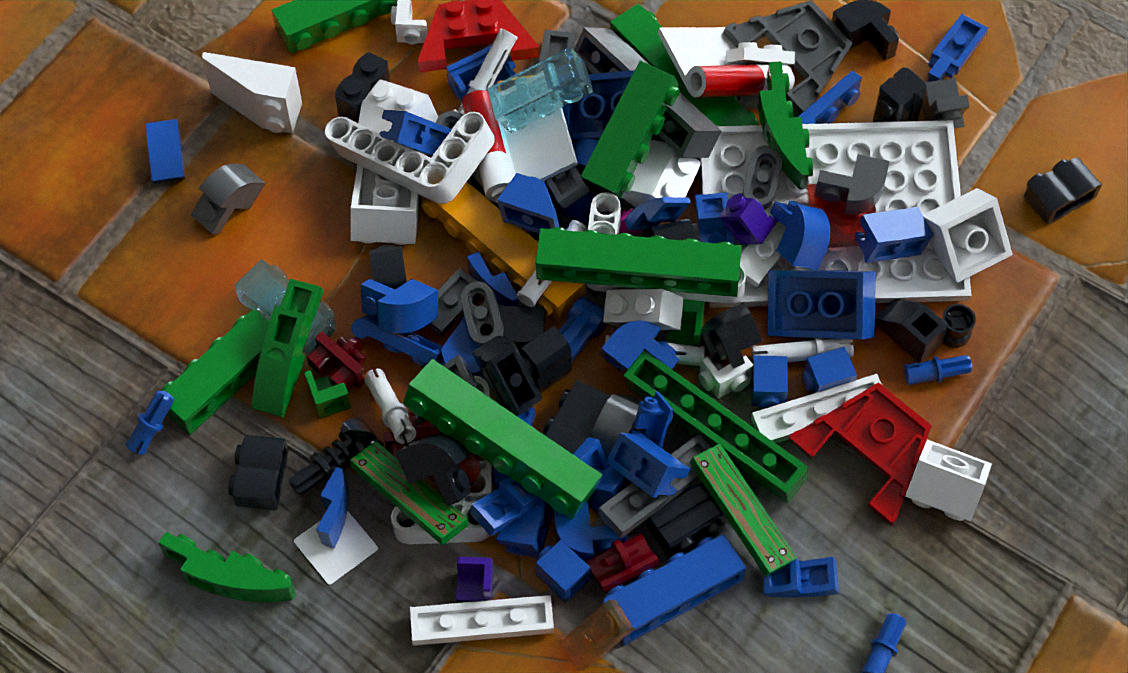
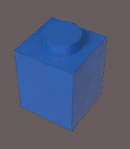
(828, 370)
(769, 381)
(562, 570)

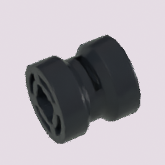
(961, 323)

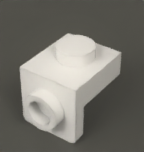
(407, 30)
(726, 379)

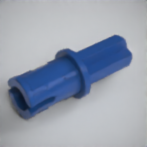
(936, 369)
(150, 422)
(885, 645)

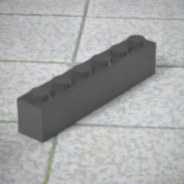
(684, 126)

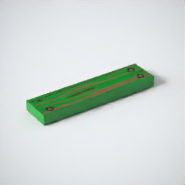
(414, 499)
(743, 510)

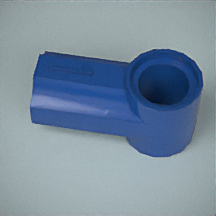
(582, 324)

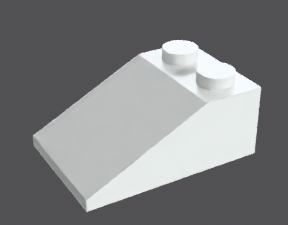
(256, 89)
(382, 210)

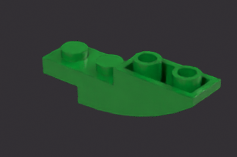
(783, 130)
(283, 347)
(235, 578)

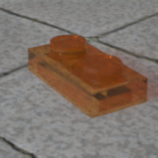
(596, 635)

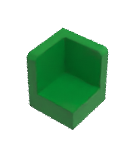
(690, 324)
(327, 398)

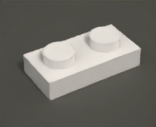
(749, 54)

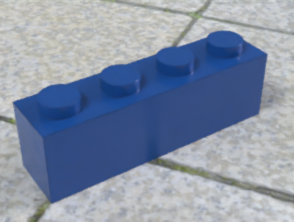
(678, 585)

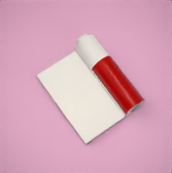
(702, 64)
(534, 151)

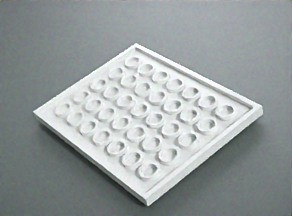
(919, 175)

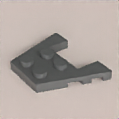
(808, 33)

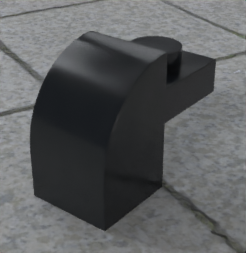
(868, 21)
(388, 266)
(730, 333)
(438, 457)

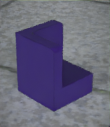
(474, 579)

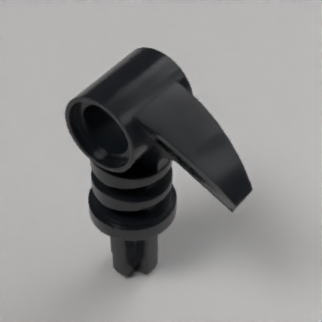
(354, 438)

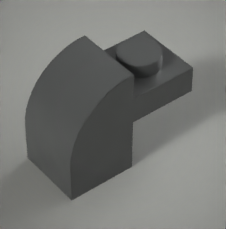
(944, 103)
(223, 191)
(859, 191)
(616, 417)

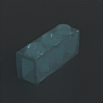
(540, 90)
(264, 289)

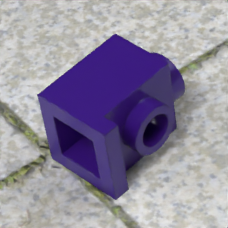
(747, 220)

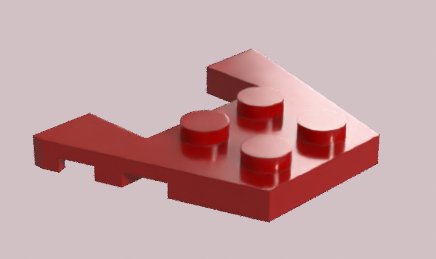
(472, 24)
(881, 432)

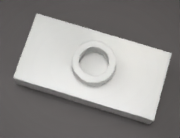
(760, 258)

